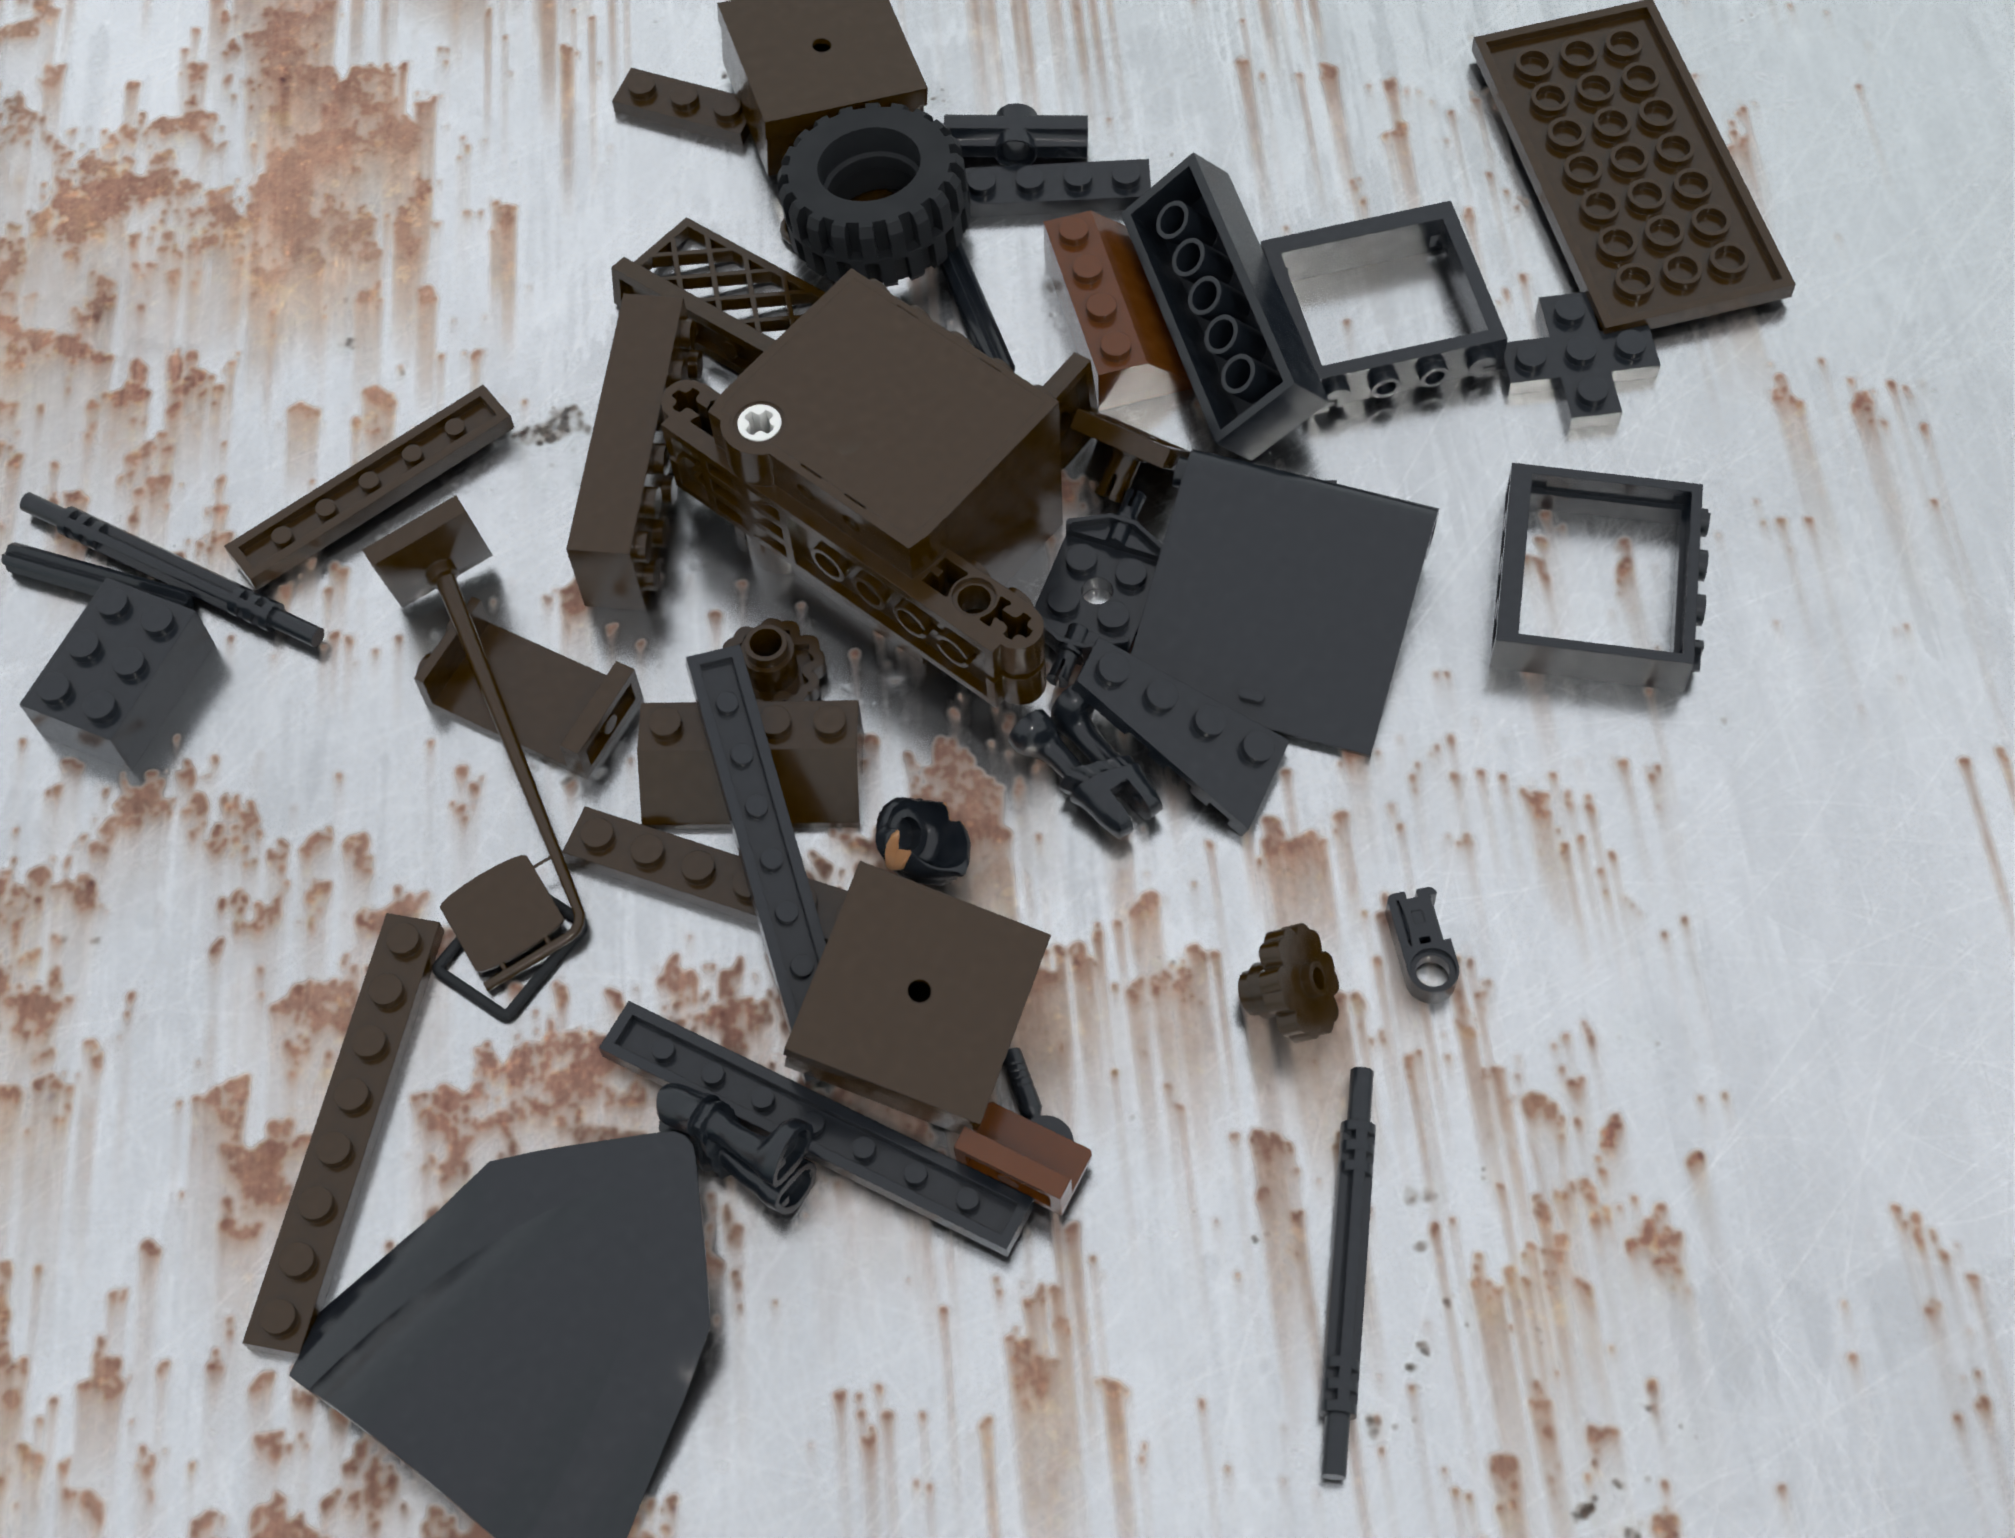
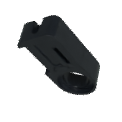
(1420, 941)

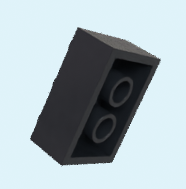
(118, 674)

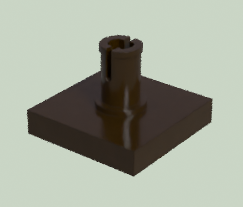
(1129, 449)

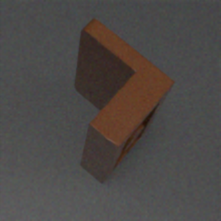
(1024, 1156)

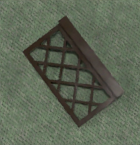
(717, 333)

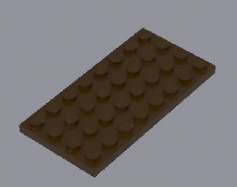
(1631, 168)

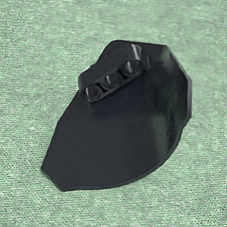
(532, 1336)

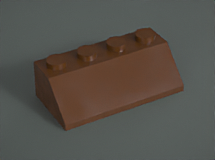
(1111, 310)

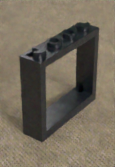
(1379, 241)
(1609, 497)

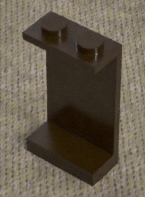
(553, 702)

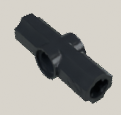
(1020, 135)

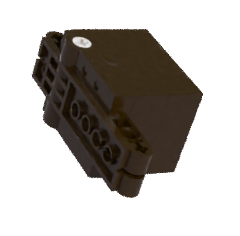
(887, 479)

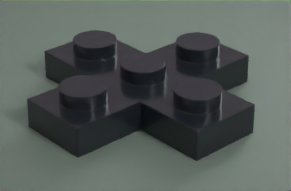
(1579, 361)

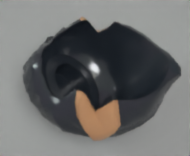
(922, 841)

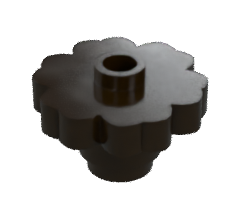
(781, 661)
(1292, 984)

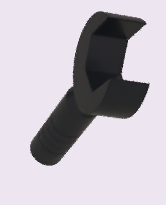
(1026, 1094)

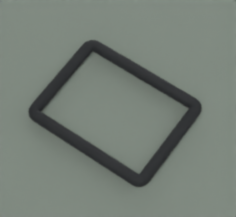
(470, 992)

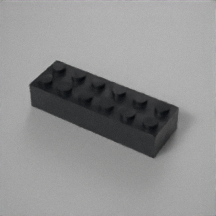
(1223, 308)

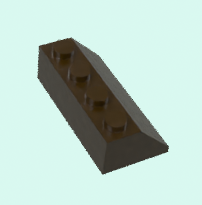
(813, 750)

